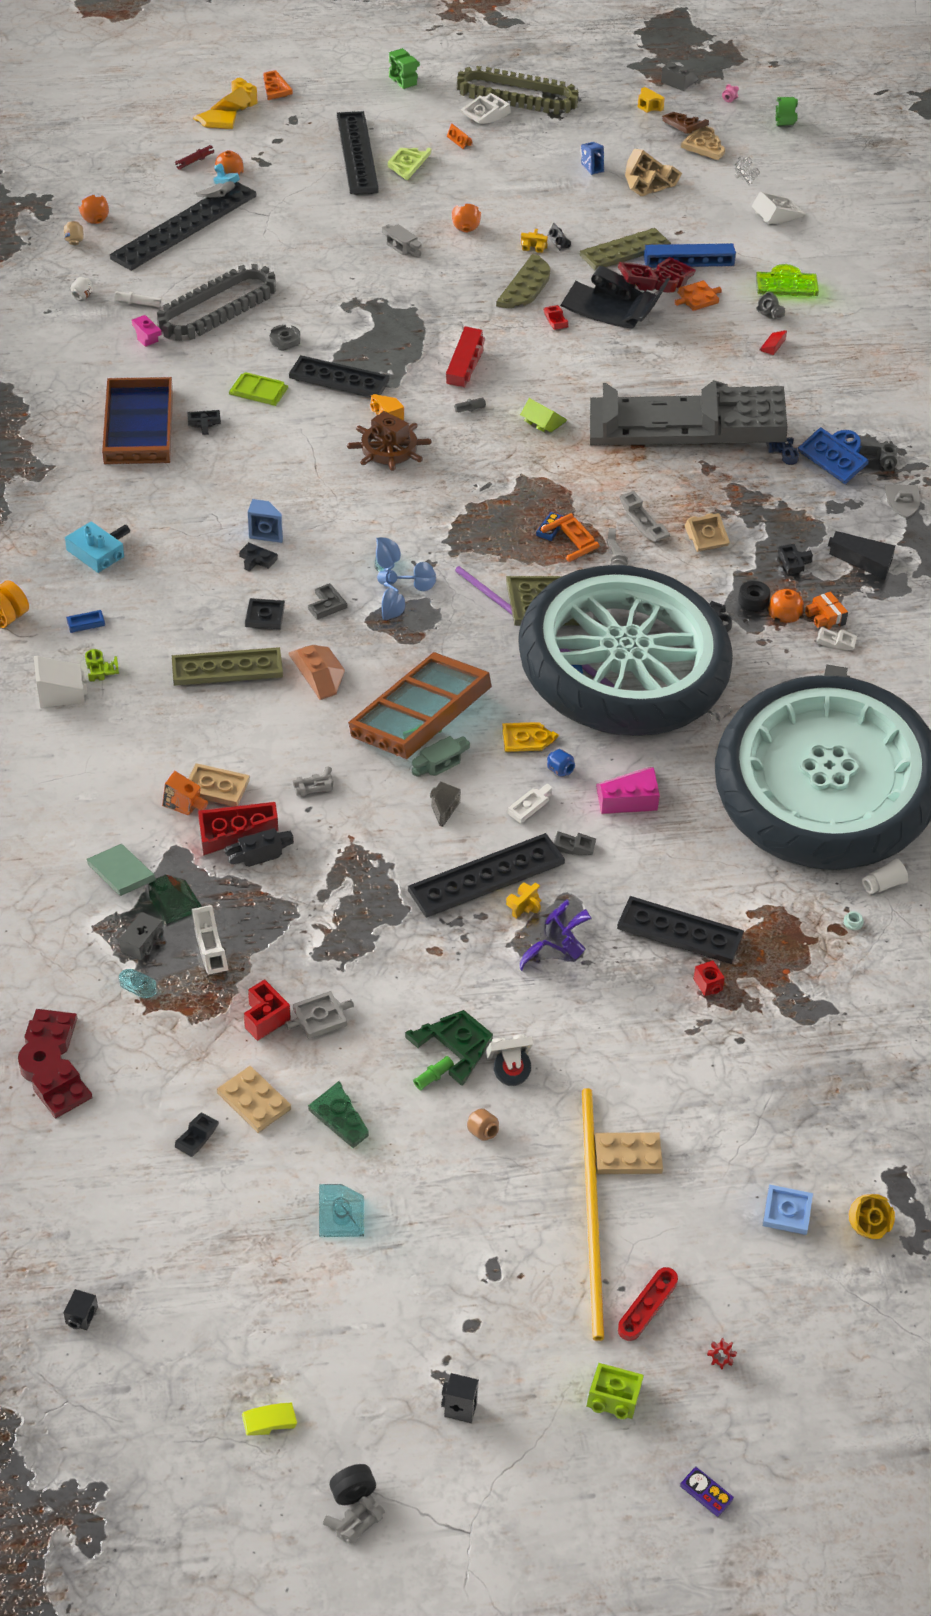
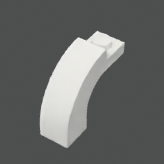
(208, 940)

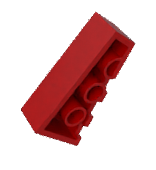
(465, 356)
(226, 825)

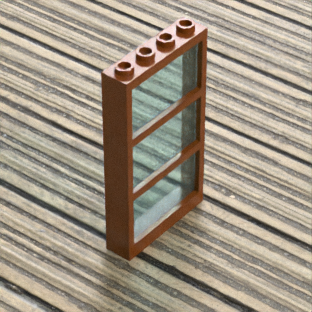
(420, 705)

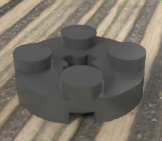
(290, 339)

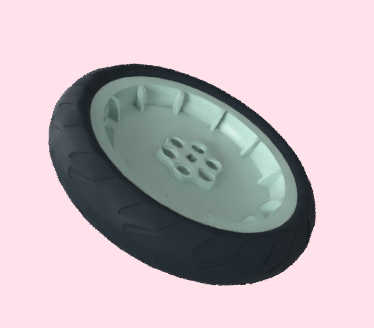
(826, 772)

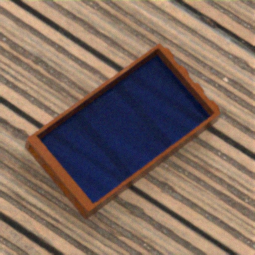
(138, 420)

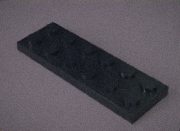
(338, 376)
(680, 929)

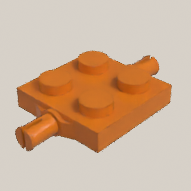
(698, 295)

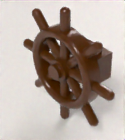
(389, 437)

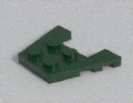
(459, 1034)

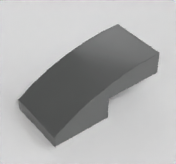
(576, 845)

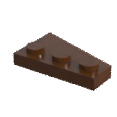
(683, 123)

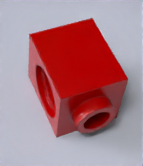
(709, 978)

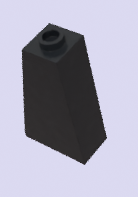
(863, 553)

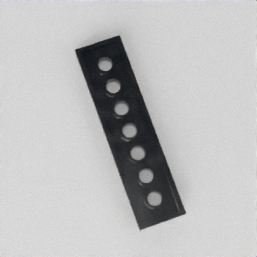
(484, 885)

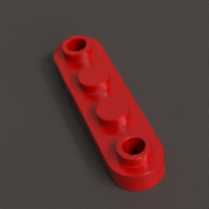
(647, 1303)

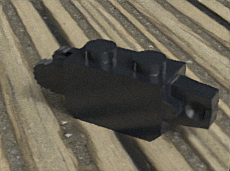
(259, 847)

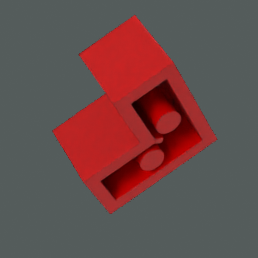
(267, 1011)

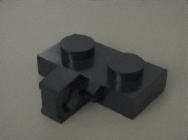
(204, 419)
(257, 555)
(794, 560)

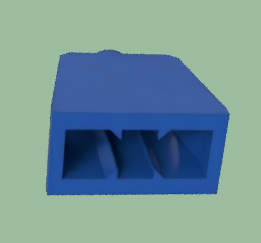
(592, 157)

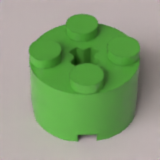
(785, 111)

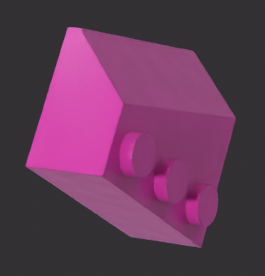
(629, 792)

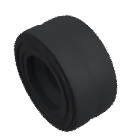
(754, 588)
(352, 1484)

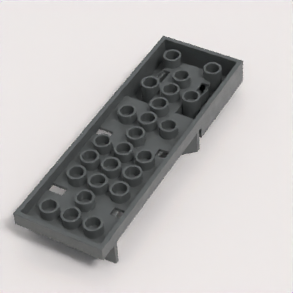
(730, 417)

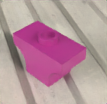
(146, 330)

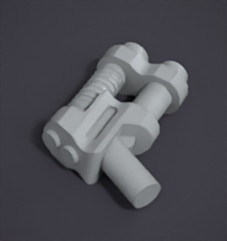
(320, 783)
(351, 1527)

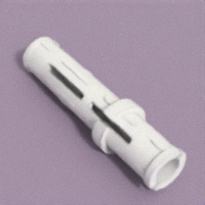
(138, 299)

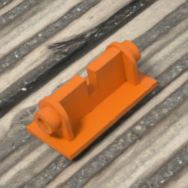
(459, 137)

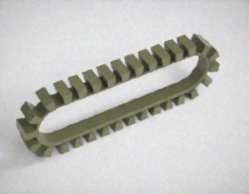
(566, 104)

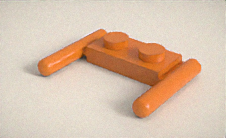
(576, 533)

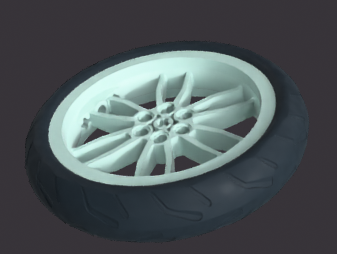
(624, 650)

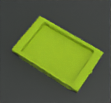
(258, 388)

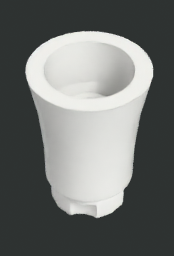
(888, 876)

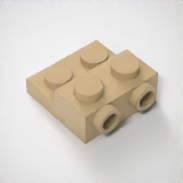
(707, 532)

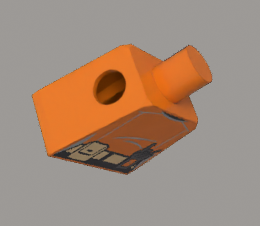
(182, 794)

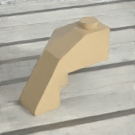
(649, 175)

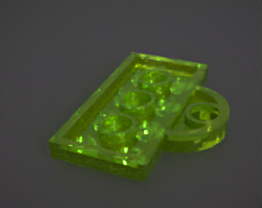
(787, 280)

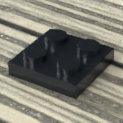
(265, 613)

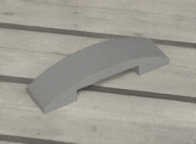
(641, 519)

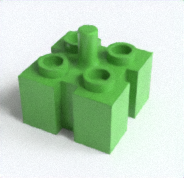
(403, 68)

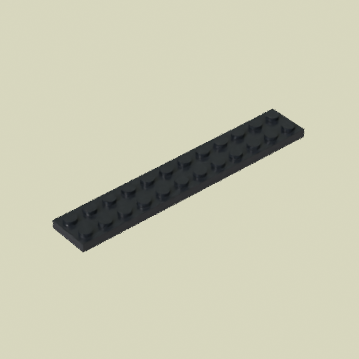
(180, 227)

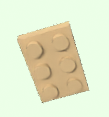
(219, 784)
(254, 1099)
(628, 1153)

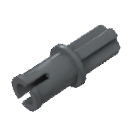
(470, 405)

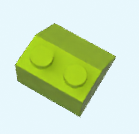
(542, 416)

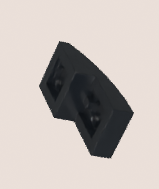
(196, 1136)

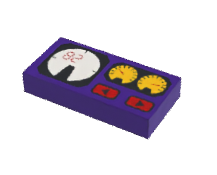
(706, 1491)

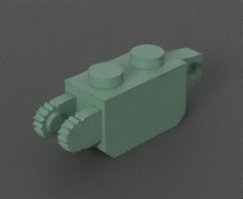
(440, 756)

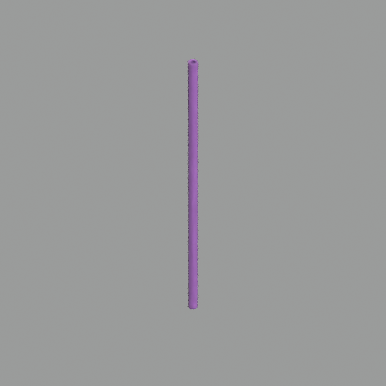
(507, 607)

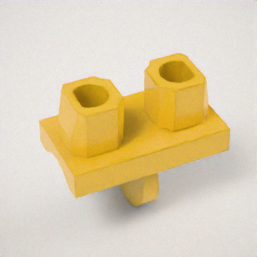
(535, 240)
(526, 902)

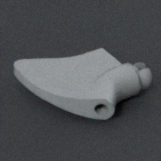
(216, 191)

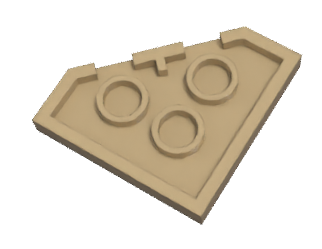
(704, 143)

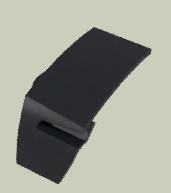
(611, 299)

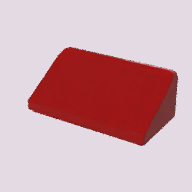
(774, 342)

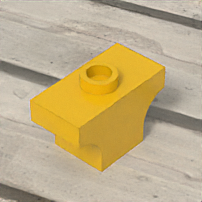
(650, 100)

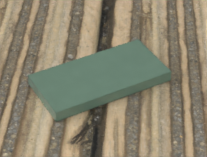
(121, 869)

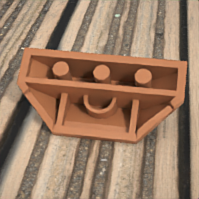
(319, 669)

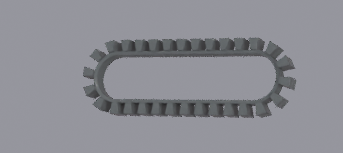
(222, 313)

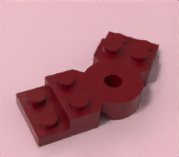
(650, 279)
(41, 1062)

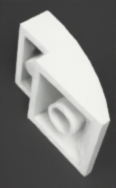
(487, 109)

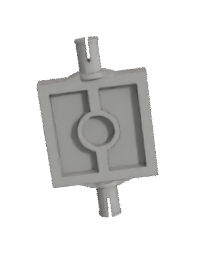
(319, 1014)

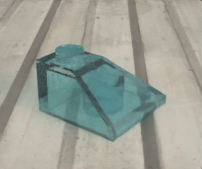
(340, 1211)

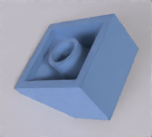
(264, 521)

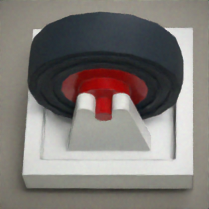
(511, 1061)

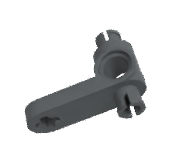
(884, 452)

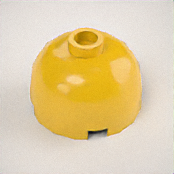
(871, 1216)

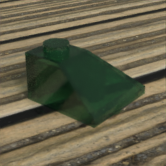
(172, 897)

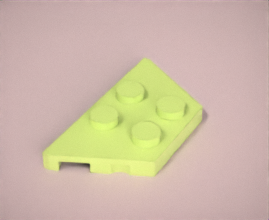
(407, 161)

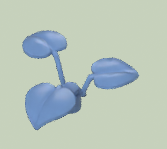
(424, 577)

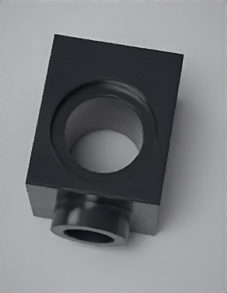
(80, 1309)

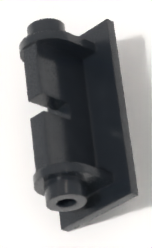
(558, 238)

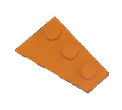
(276, 85)

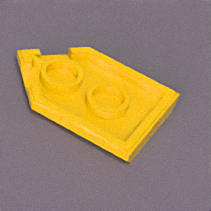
(217, 119)
(526, 736)

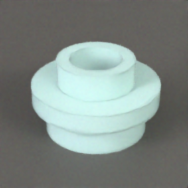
(853, 920)

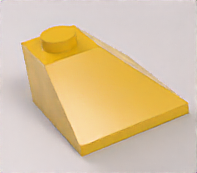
(234, 101)

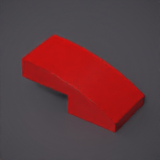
(555, 317)

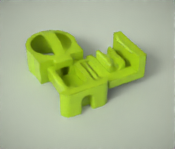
(97, 667)

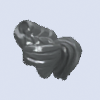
(769, 305)

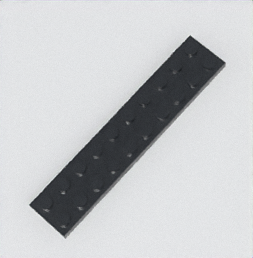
(357, 153)

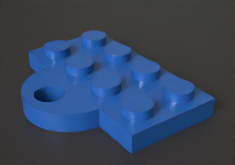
(835, 453)

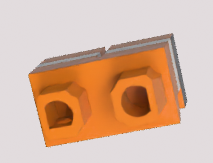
(827, 611)

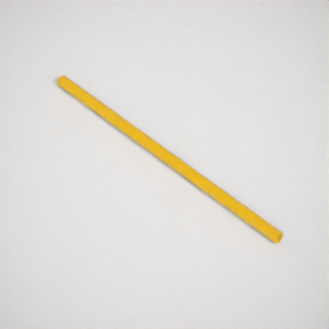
(592, 1216)

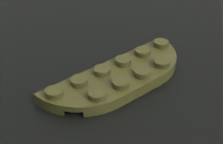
(526, 283)

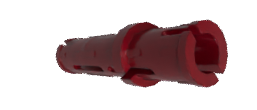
(200, 154)

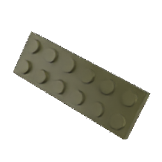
(622, 248)
(227, 666)

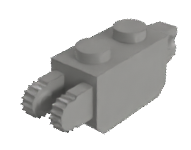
(402, 240)

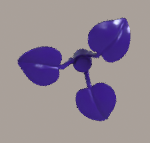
(570, 944)

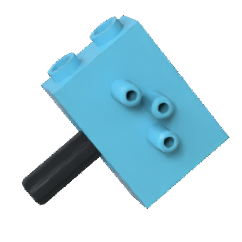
(96, 546)

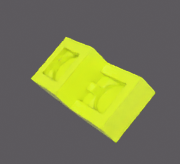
(269, 1417)

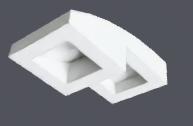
(841, 641)

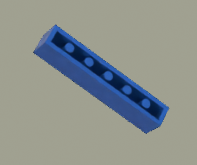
(691, 254)

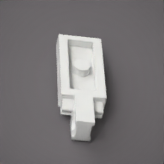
(530, 803)

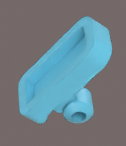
(223, 177)

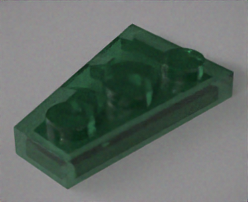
(339, 1115)

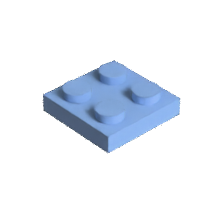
(787, 1209)

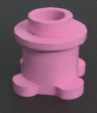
(730, 93)

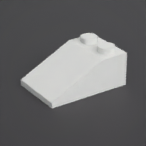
(776, 208)

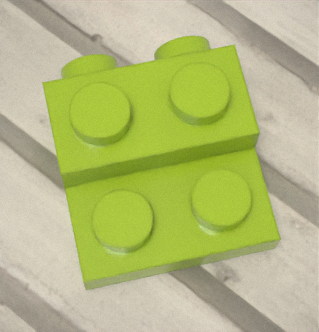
(614, 1391)

